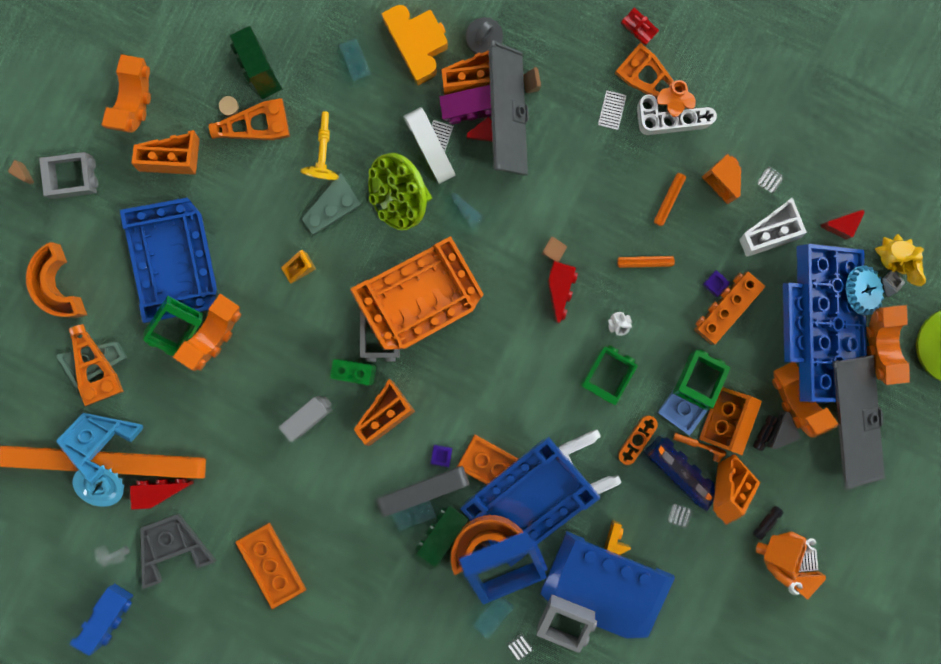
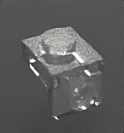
(104, 558)

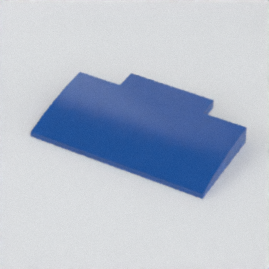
(820, 319)

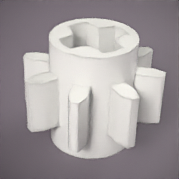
(619, 323)

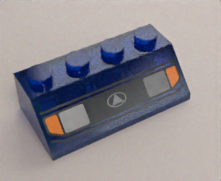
(678, 470)

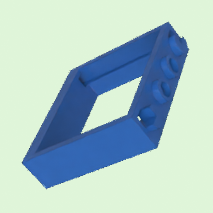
(499, 554)

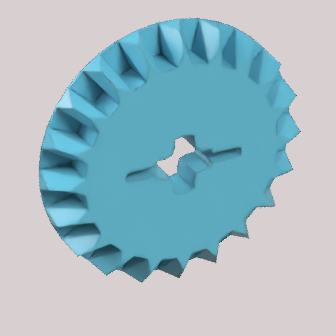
(859, 280)
(105, 495)

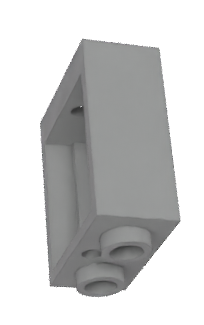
(49, 175)
(372, 356)
(306, 418)
(572, 611)

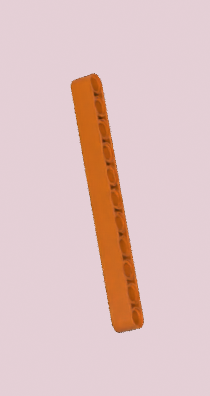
(119, 462)

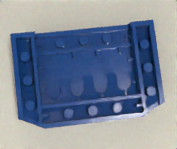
(169, 256)
(616, 588)

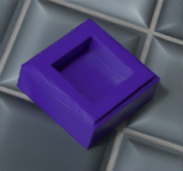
(716, 283)
(441, 456)

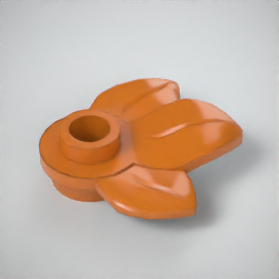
(676, 100)

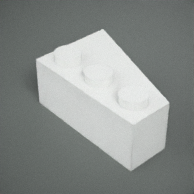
(777, 229)

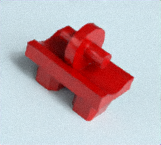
(639, 26)

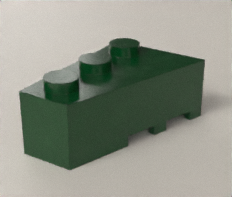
(255, 62)
(439, 537)

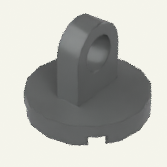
(481, 32)

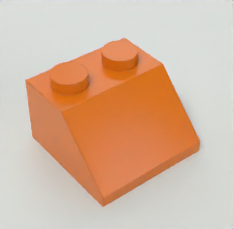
(725, 178)

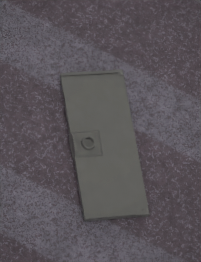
(508, 109)
(859, 421)

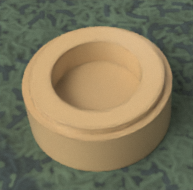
(228, 106)

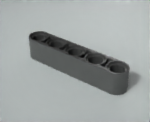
(422, 491)

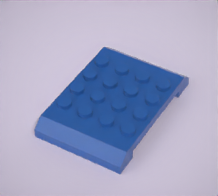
(535, 493)

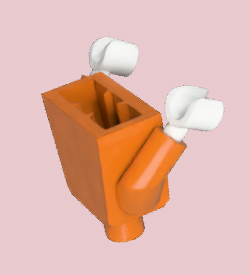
(784, 557)

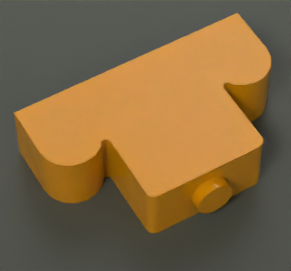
(417, 40)

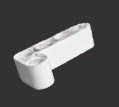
(677, 122)
(429, 145)

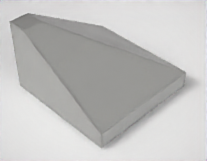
(892, 283)

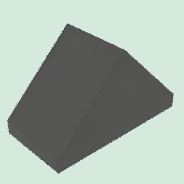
(784, 431)

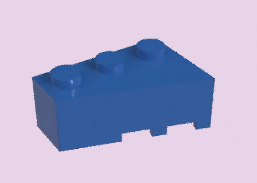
(103, 620)

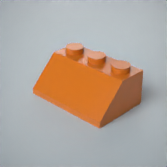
(731, 421)

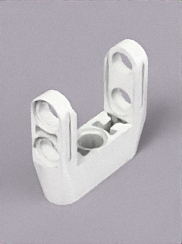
(580, 442)

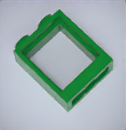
(179, 310)
(626, 360)
(353, 372)
(693, 396)

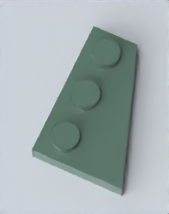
(331, 206)
(112, 351)

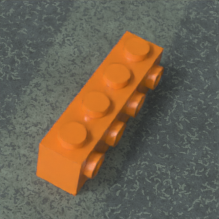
(729, 307)

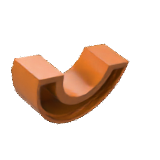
(132, 95)
(42, 285)
(211, 335)
(884, 344)
(806, 415)
(478, 530)

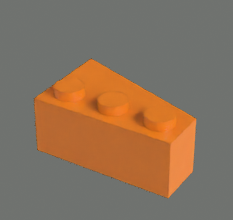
(467, 74)
(168, 155)
(384, 414)
(733, 489)

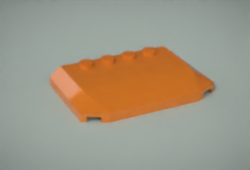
(418, 296)

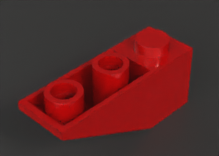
(559, 285)
(148, 495)

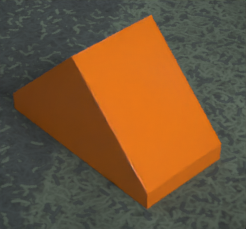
(811, 582)

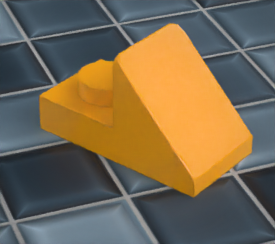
(615, 533)

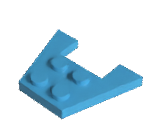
(88, 436)

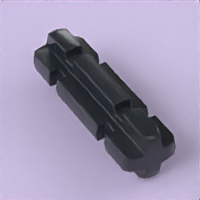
(765, 432)
(768, 522)

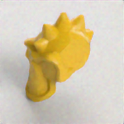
(903, 258)

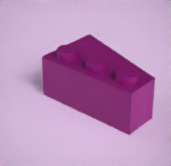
(466, 105)

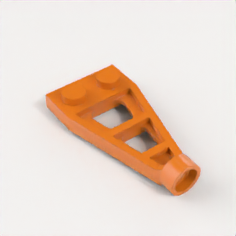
(636, 63)
(275, 117)
(102, 388)

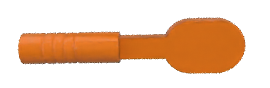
(718, 453)

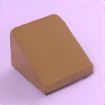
(532, 81)
(20, 171)
(554, 249)

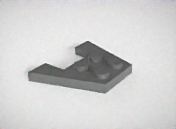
(166, 540)

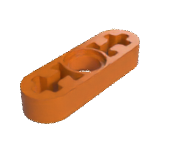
(633, 454)

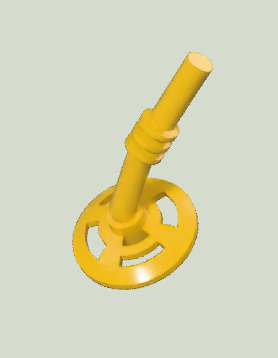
(320, 169)

